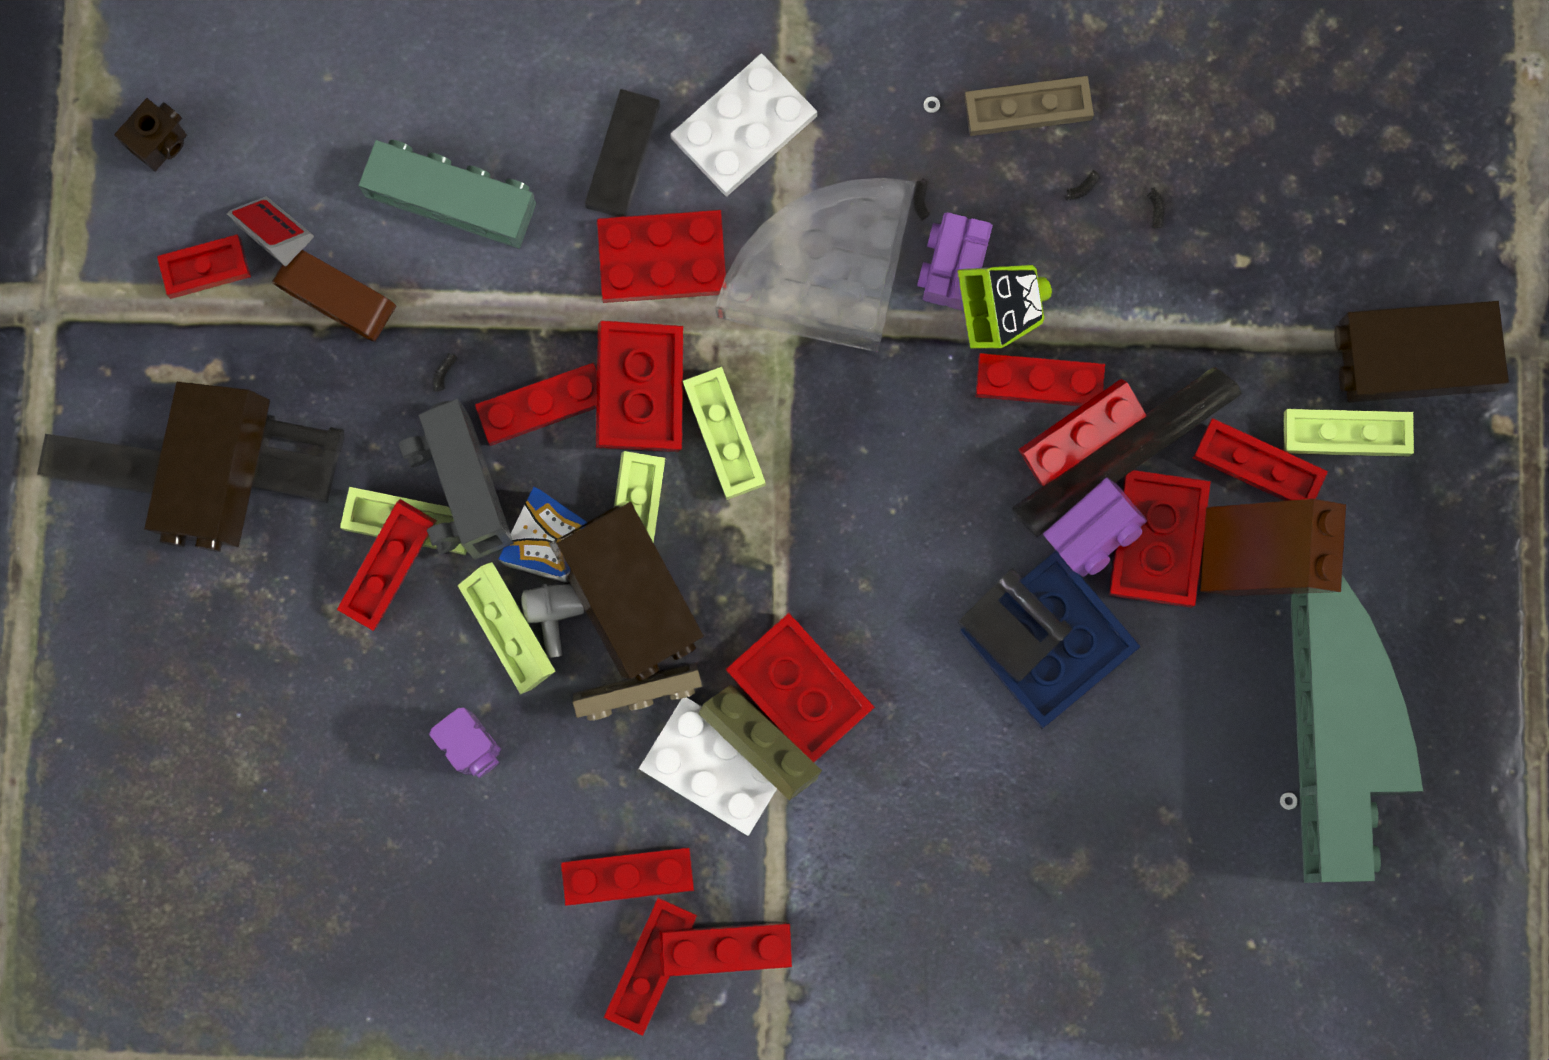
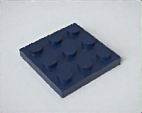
(1080, 659)

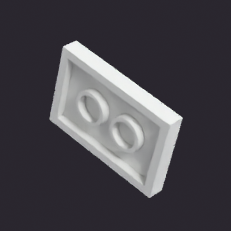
(743, 125)
(708, 769)

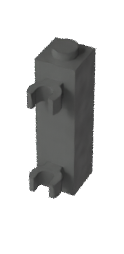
(464, 478)

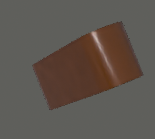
(335, 295)

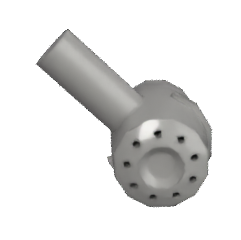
(547, 606)

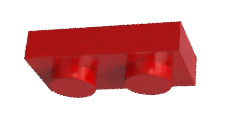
(203, 266)

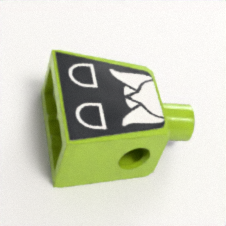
(1002, 303)

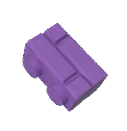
(957, 245)
(1096, 528)
(466, 743)

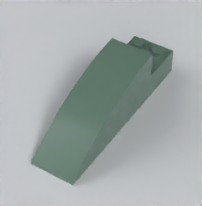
(1349, 734)

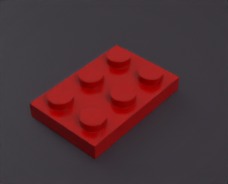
(661, 256)
(639, 386)
(1167, 555)
(800, 688)

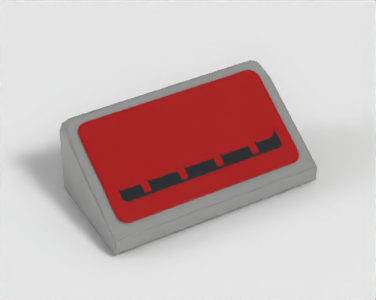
(272, 228)

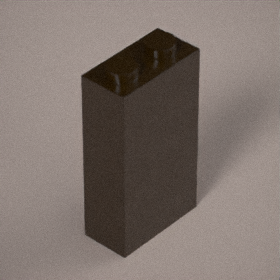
(1422, 351)
(207, 465)
(627, 591)

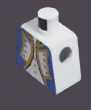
(538, 525)

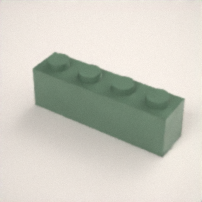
(448, 193)

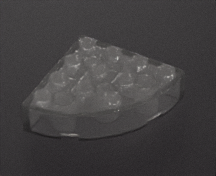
(823, 264)

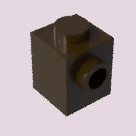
(152, 133)

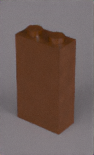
(1274, 548)

